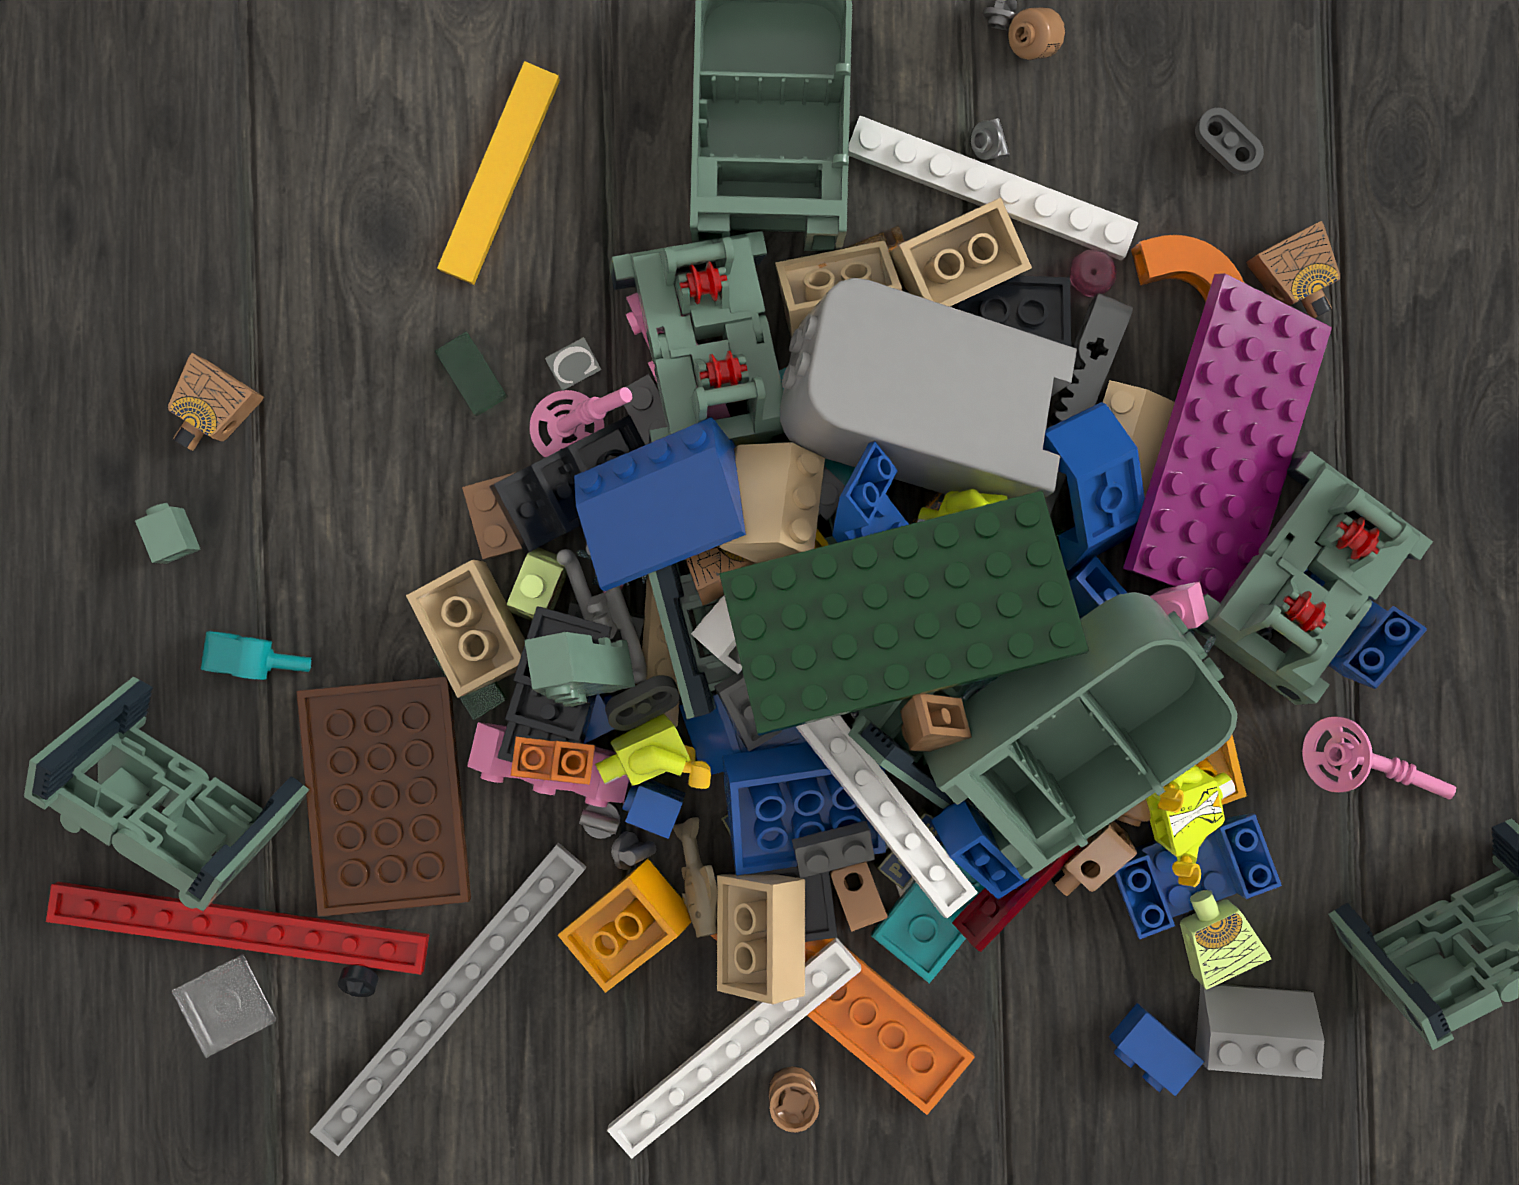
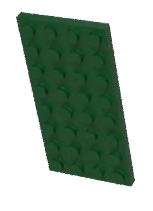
(902, 613)

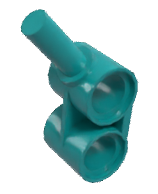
(246, 656)

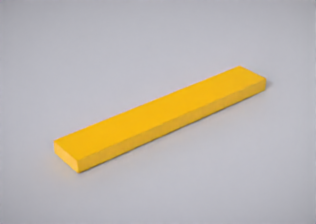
(499, 173)

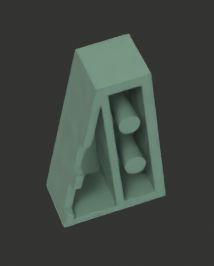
(572, 667)

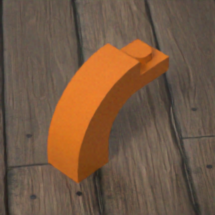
(1181, 259)

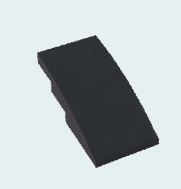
(542, 496)
(531, 712)

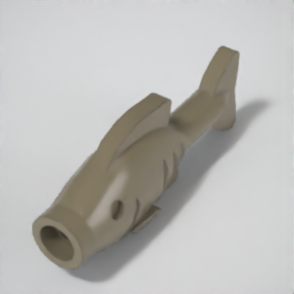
(699, 882)

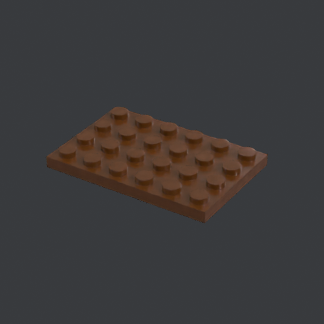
(383, 796)

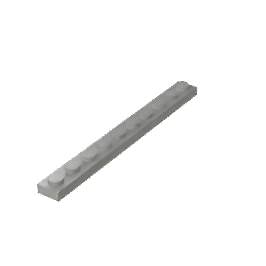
(448, 999)

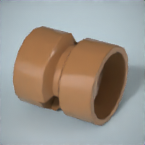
(793, 1099)

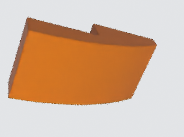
(552, 760)

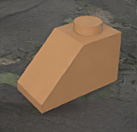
(934, 722)

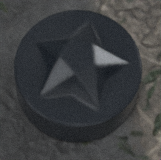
(358, 981)

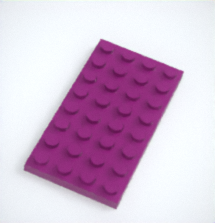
(1228, 439)

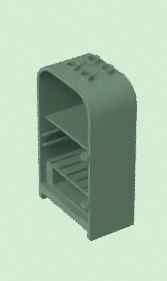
(771, 119)
(1087, 734)

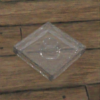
(224, 1005)

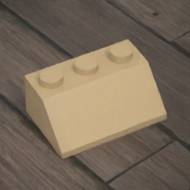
(962, 256)
(805, 283)
(1144, 419)
(778, 499)
(469, 627)
(761, 936)

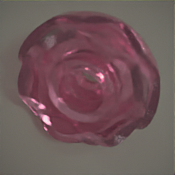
(1081, 272)

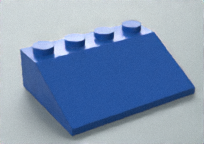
(660, 503)
(780, 798)

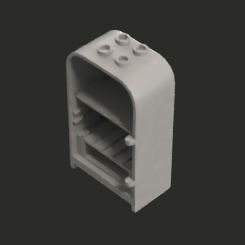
(932, 385)

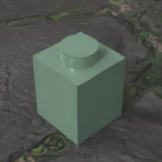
(167, 533)

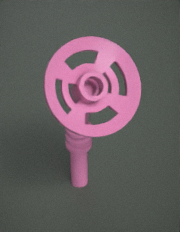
(582, 412)
(1351, 754)

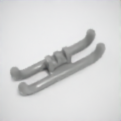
(605, 609)

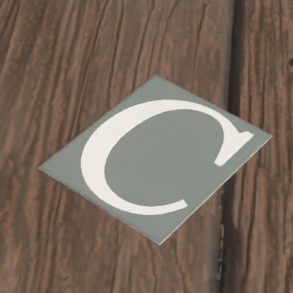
(573, 363)

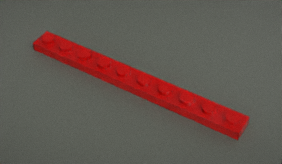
(238, 928)

